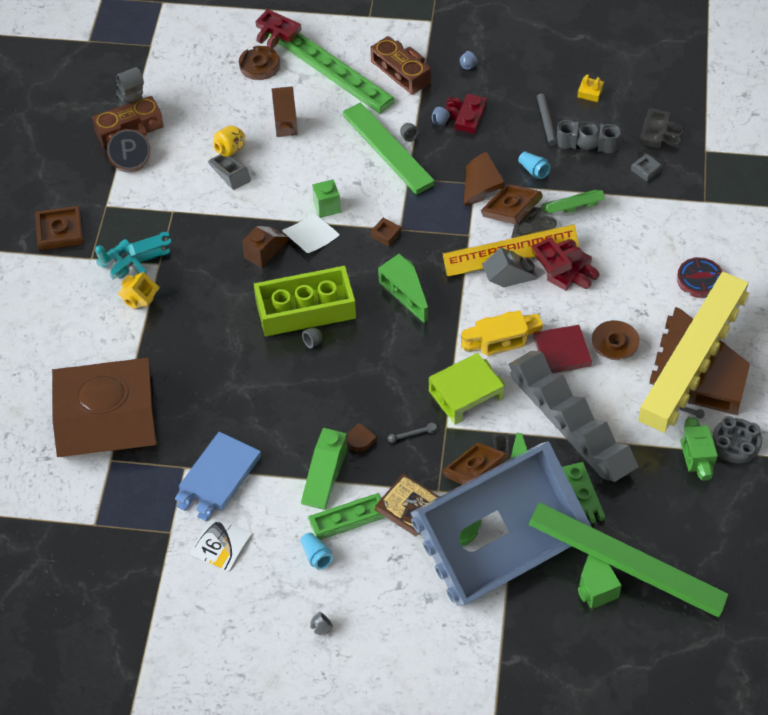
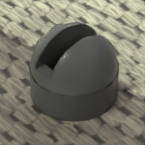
(409, 132)
(312, 337)
(321, 623)

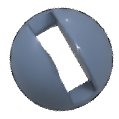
(468, 60)
(440, 116)

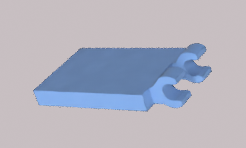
(217, 475)

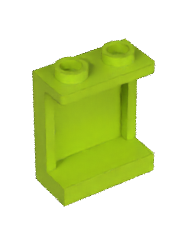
(465, 386)

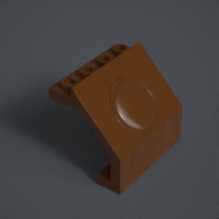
(102, 407)

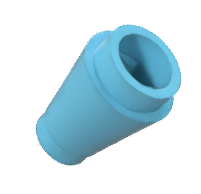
(535, 165)
(316, 551)

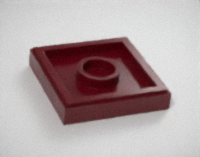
(563, 348)

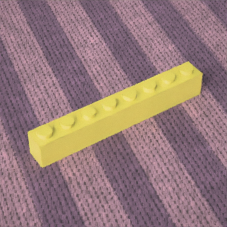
(693, 353)

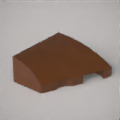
(481, 179)

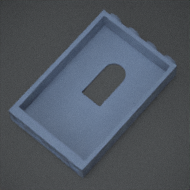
(513, 491)

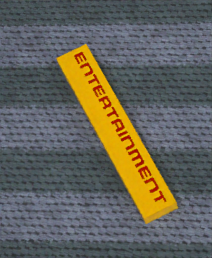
(473, 257)

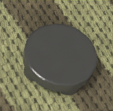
(737, 440)

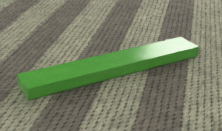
(388, 148)

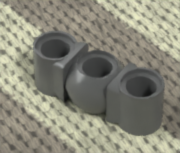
(129, 86)
(588, 136)

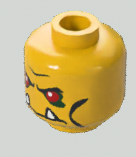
(229, 140)

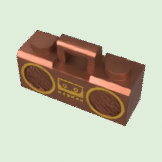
(401, 65)
(139, 115)

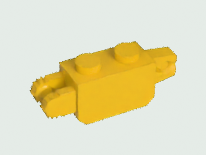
(500, 332)

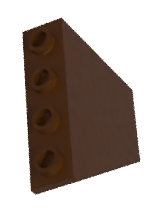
(723, 381)

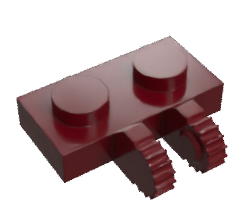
(276, 25)
(466, 113)
(556, 257)
(579, 274)

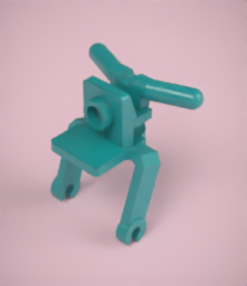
(136, 253)

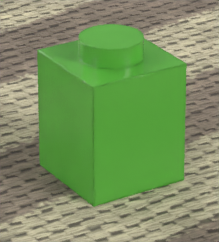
(326, 198)

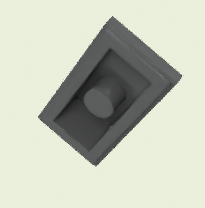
(230, 170)

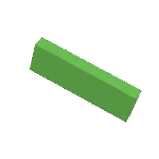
(345, 517)

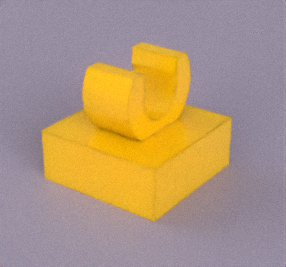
(590, 89)

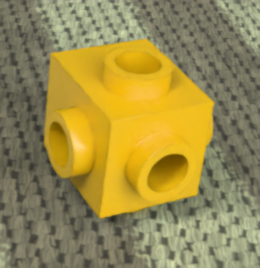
(138, 290)

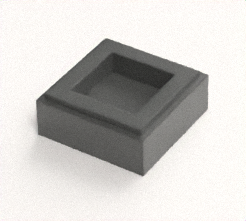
(646, 167)

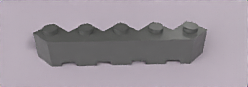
(572, 417)

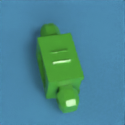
(698, 448)

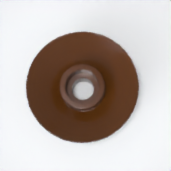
(617, 333)

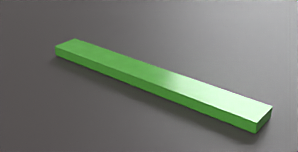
(338, 72)
(628, 559)

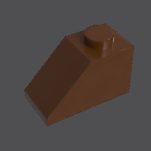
(284, 111)
(263, 244)

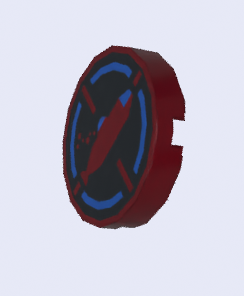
(698, 276)

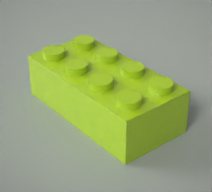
(305, 301)

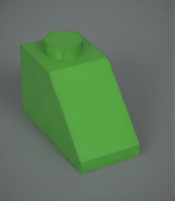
(598, 583)

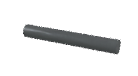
(546, 119)

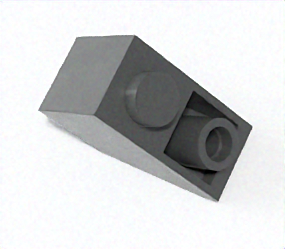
(509, 268)

